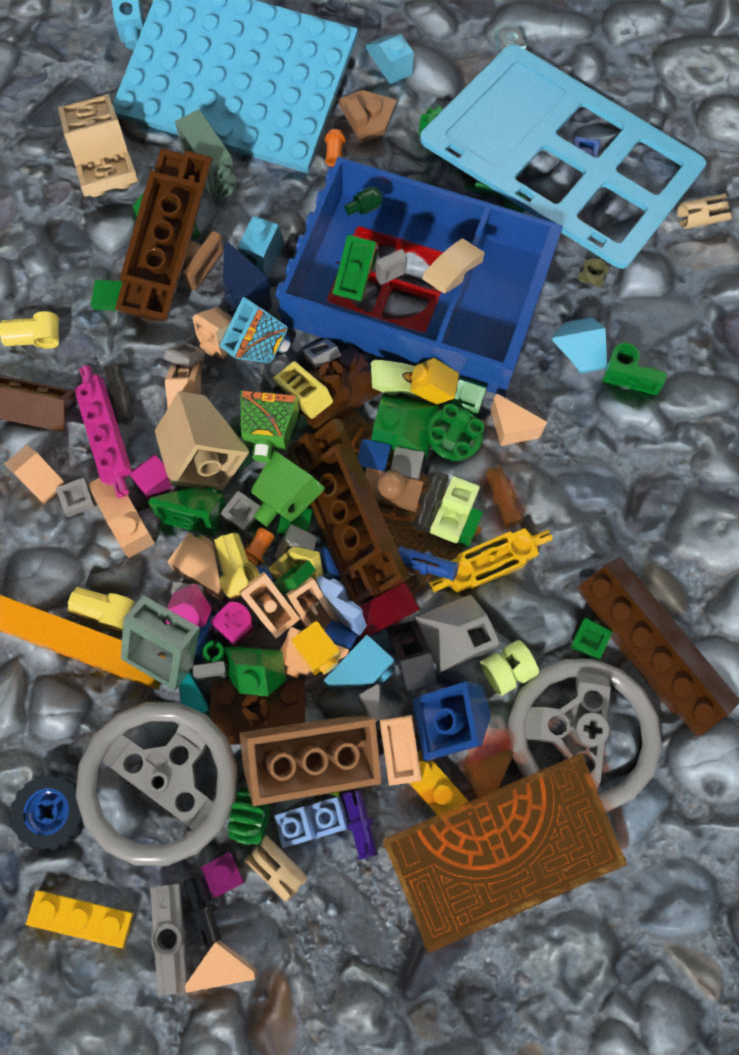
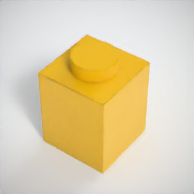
(434, 381)
(316, 649)

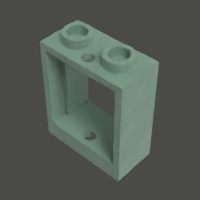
(199, 137)
(147, 637)

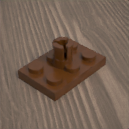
(348, 384)
(246, 712)

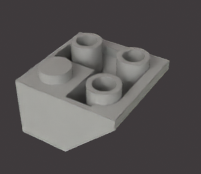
(457, 633)

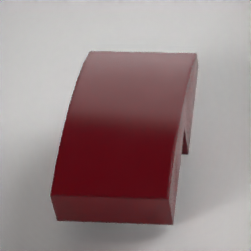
(388, 609)

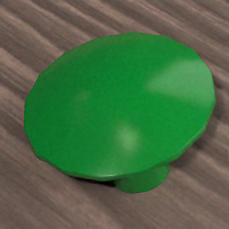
(455, 433)

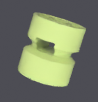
(499, 671)

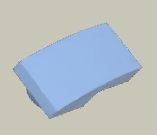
(344, 610)
(311, 822)

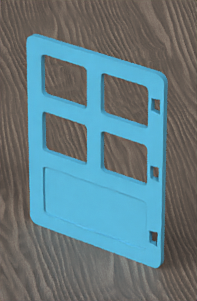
(515, 114)

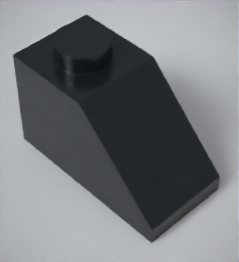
(412, 656)

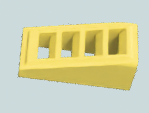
(312, 402)

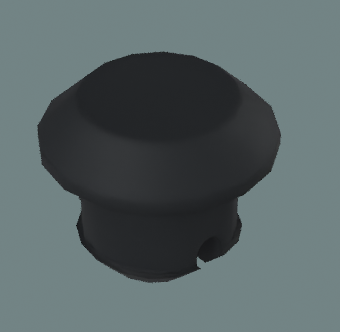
(291, 243)

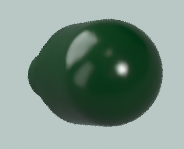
(365, 201)

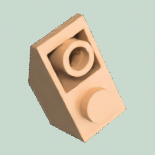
(210, 329)

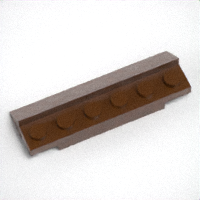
(162, 234)
(349, 514)
(658, 647)

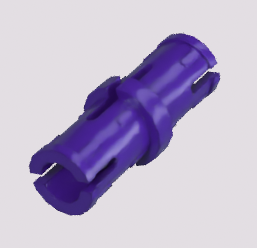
(360, 824)

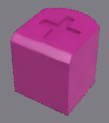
(151, 477)
(190, 605)
(233, 623)

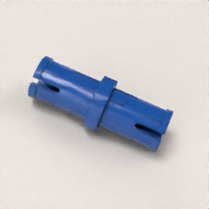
(446, 569)

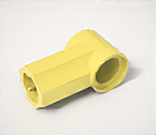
(40, 330)
(234, 564)
(104, 609)

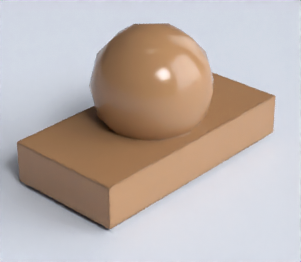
(201, 260)
(394, 489)

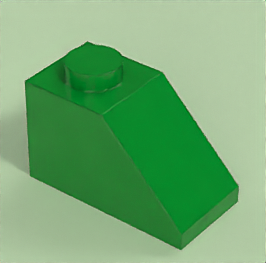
(255, 670)

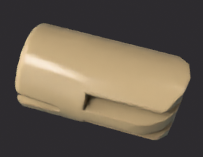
(700, 211)
(276, 869)

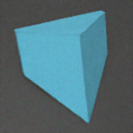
(583, 344)

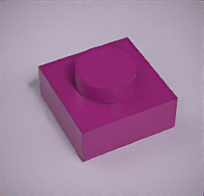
(222, 875)

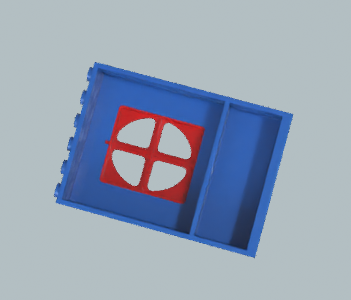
(470, 328)

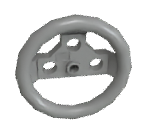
(596, 677)
(115, 749)

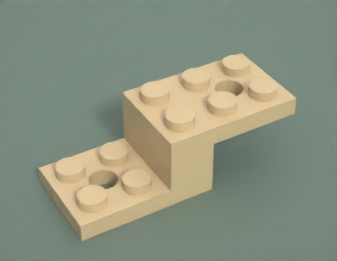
(97, 146)

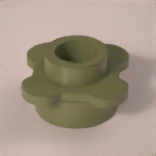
(597, 266)

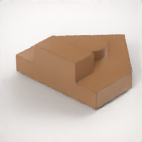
(368, 114)

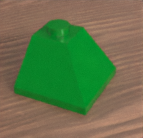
(403, 423)
(190, 509)

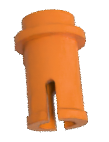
(335, 142)
(259, 546)

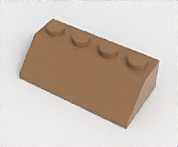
(310, 758)

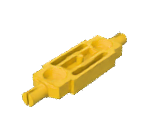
(519, 548)

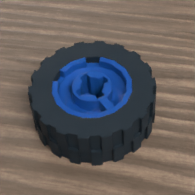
(29, 813)

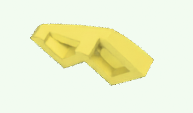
(296, 556)

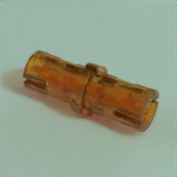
(503, 496)

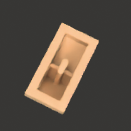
(514, 423)
(34, 473)
(310, 604)
(220, 968)

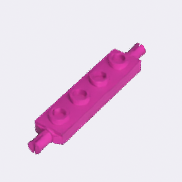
(103, 431)

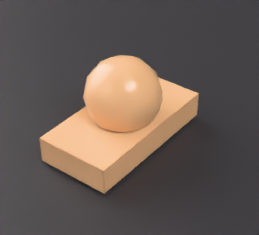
(400, 750)

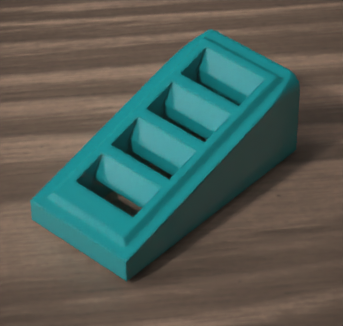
(192, 695)

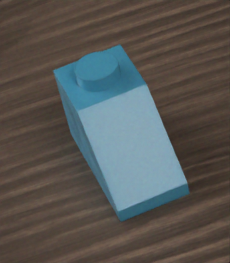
(392, 57)
(362, 667)

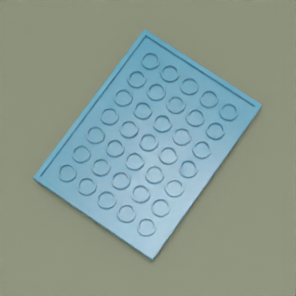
(248, 67)

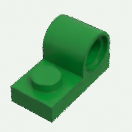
(355, 266)
(630, 374)

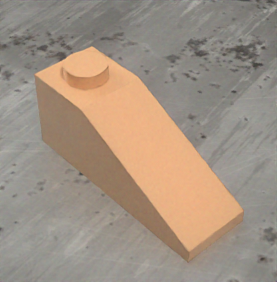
(121, 518)

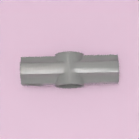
(169, 962)

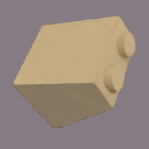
(198, 443)

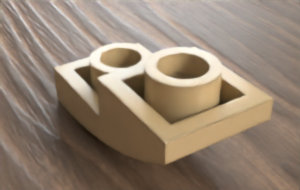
(452, 265)

